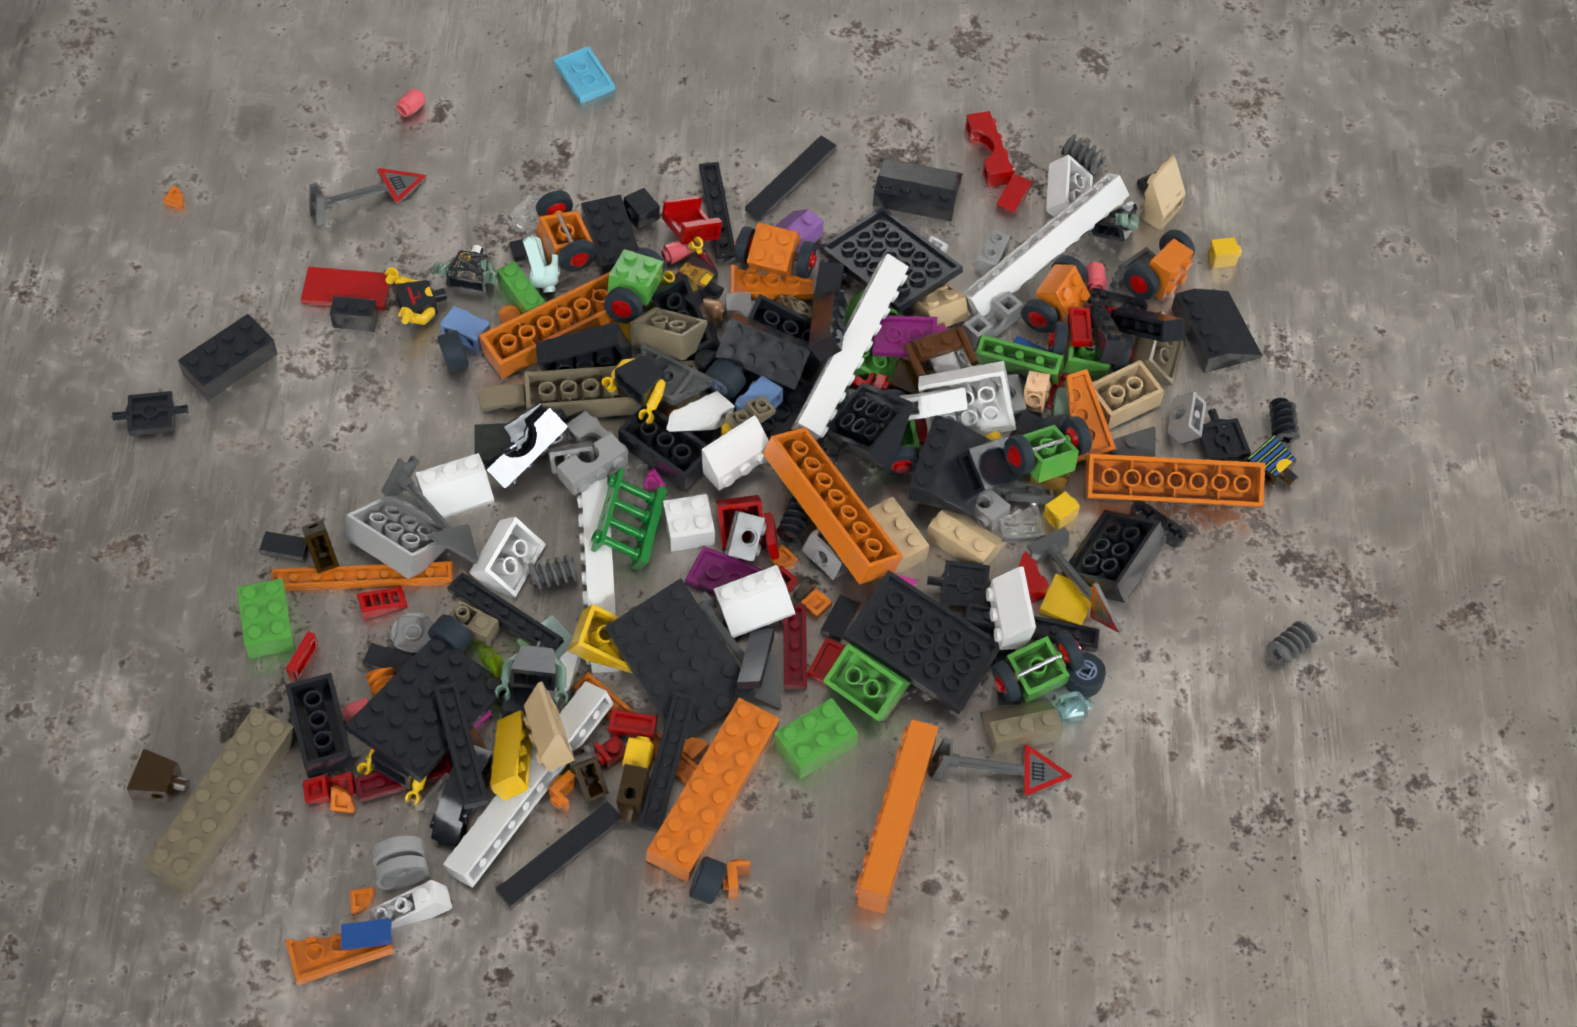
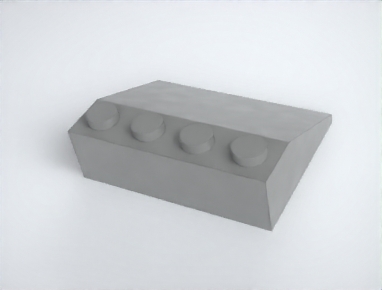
(394, 534)

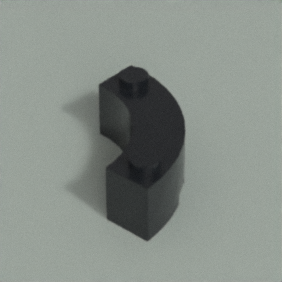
(451, 818)

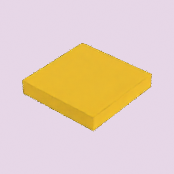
(1065, 601)

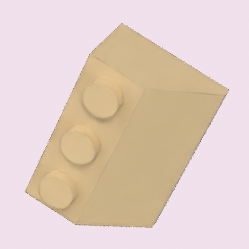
(964, 538)
(547, 729)

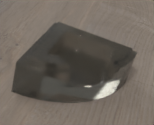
(805, 589)

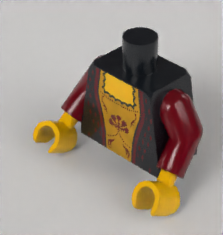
(700, 270)

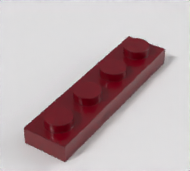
(795, 649)
(377, 785)

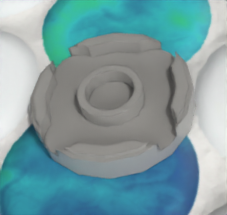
(411, 632)

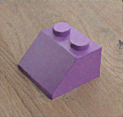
(805, 223)

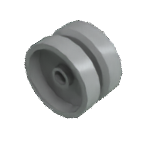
(399, 862)

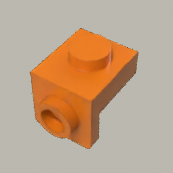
(561, 787)
(730, 881)

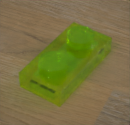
(491, 660)

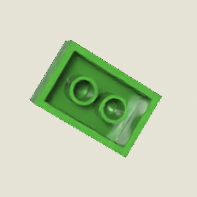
(265, 618)
(866, 682)
(815, 738)

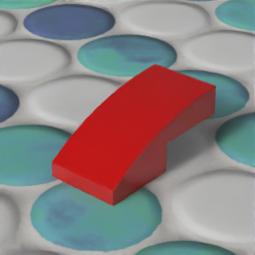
(1014, 193)
(319, 788)

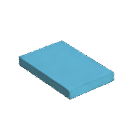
(584, 74)

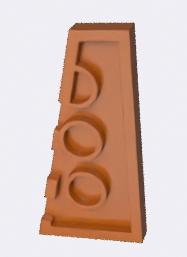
(770, 284)
(1085, 404)
(324, 956)

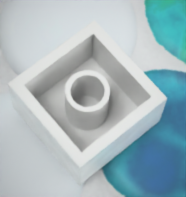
(689, 522)

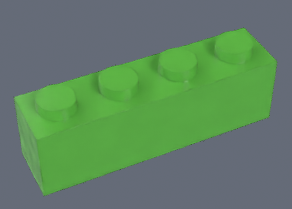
(1020, 358)

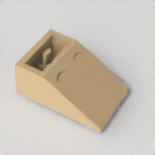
(1163, 195)
(945, 304)

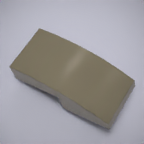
(795, 305)
(501, 396)
(759, 407)

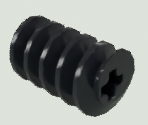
(1284, 420)
(793, 523)

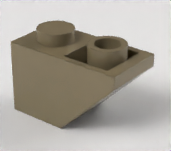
(480, 625)

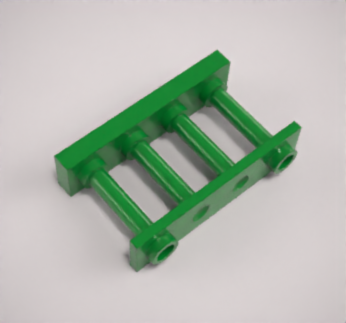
(649, 517)

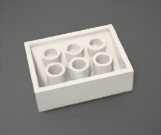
(986, 397)

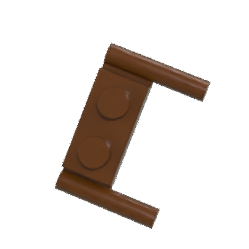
(938, 345)

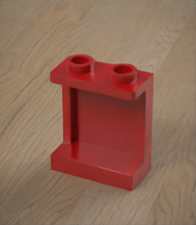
(689, 221)

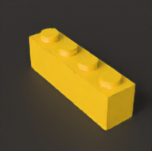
(511, 757)

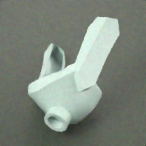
(542, 274)

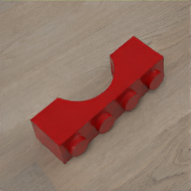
(983, 131)

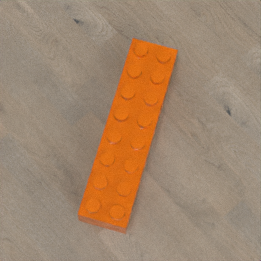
(513, 343)
(1174, 480)
(832, 505)
(712, 790)
(896, 816)

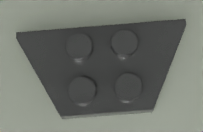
(680, 378)
(1136, 444)

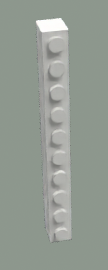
(1046, 244)
(857, 339)
(598, 564)
(503, 818)

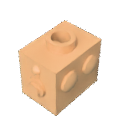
(1037, 391)

